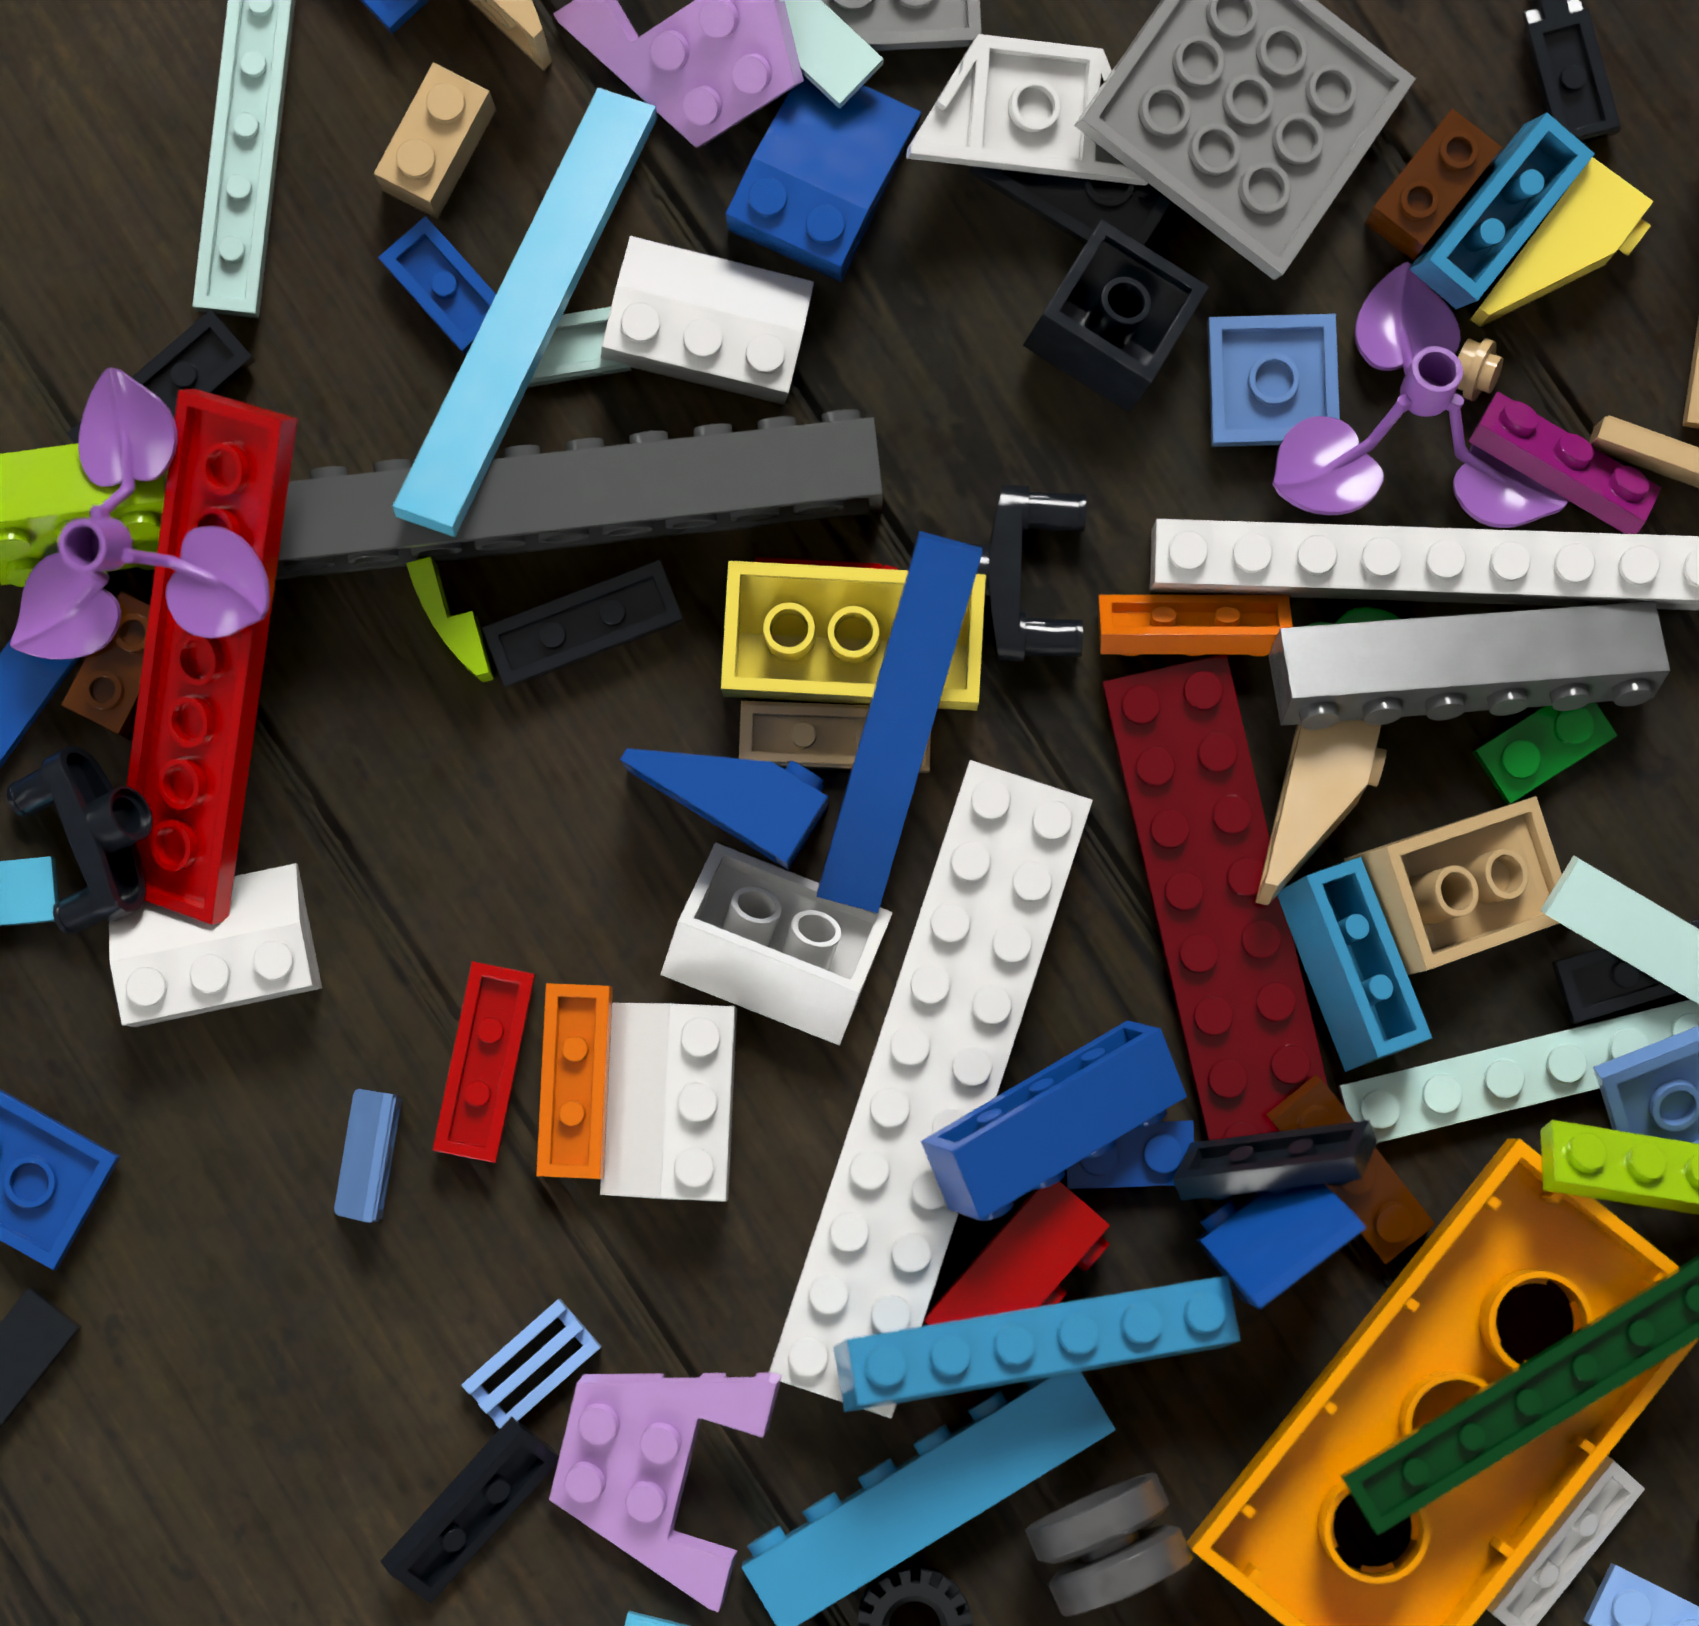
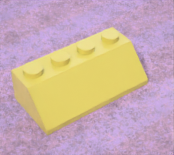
(825, 634)

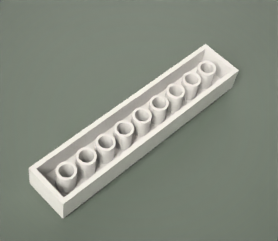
(932, 1064)

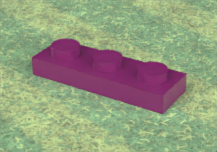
(1565, 464)

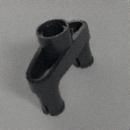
(1001, 563)
(100, 829)

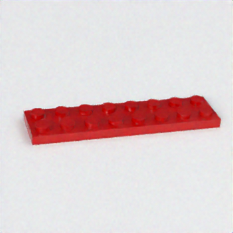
(200, 691)

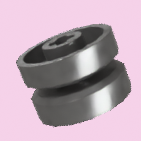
(1113, 1554)

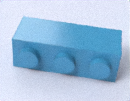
(1501, 211)
(1353, 964)

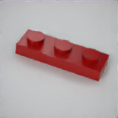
(484, 1062)

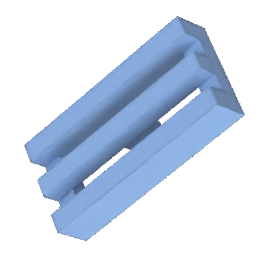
(490, 1402)

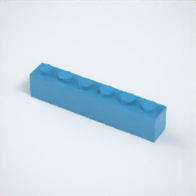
(1035, 1343)
(924, 1496)

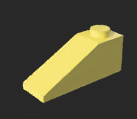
(1577, 237)

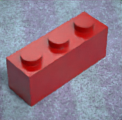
(1026, 1258)

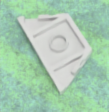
(1017, 111)

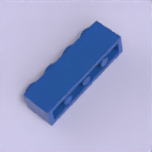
(1054, 1120)

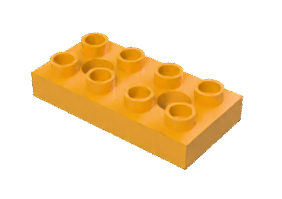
(1408, 1362)

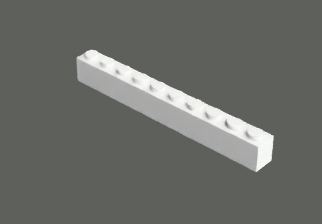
(1423, 564)

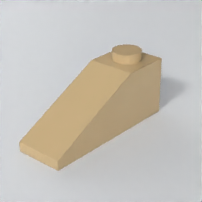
(1318, 791)

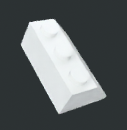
(707, 320)
(774, 945)
(185, 967)
(670, 1101)

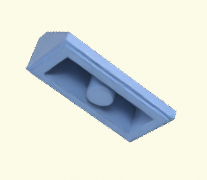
(368, 1155)

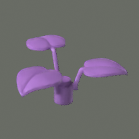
(1410, 328)
(216, 581)

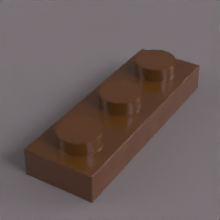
(1379, 1198)

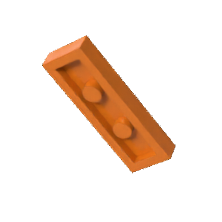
(1191, 624)
(574, 1081)

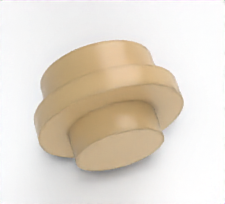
(1480, 367)

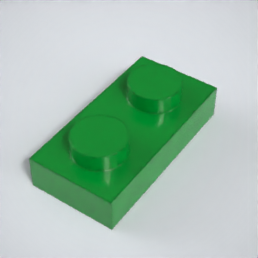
(1542, 748)

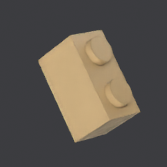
(435, 140)

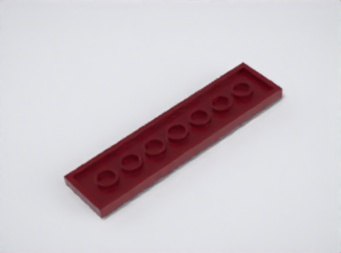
(1203, 866)

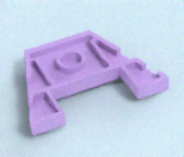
(699, 65)
(631, 1458)

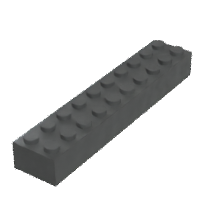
(594, 495)

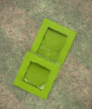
(459, 632)

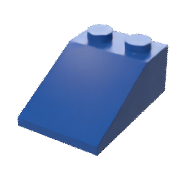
(821, 176)
(749, 799)
(1276, 1238)

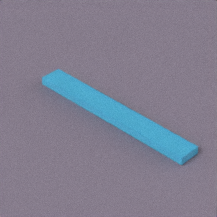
(525, 313)

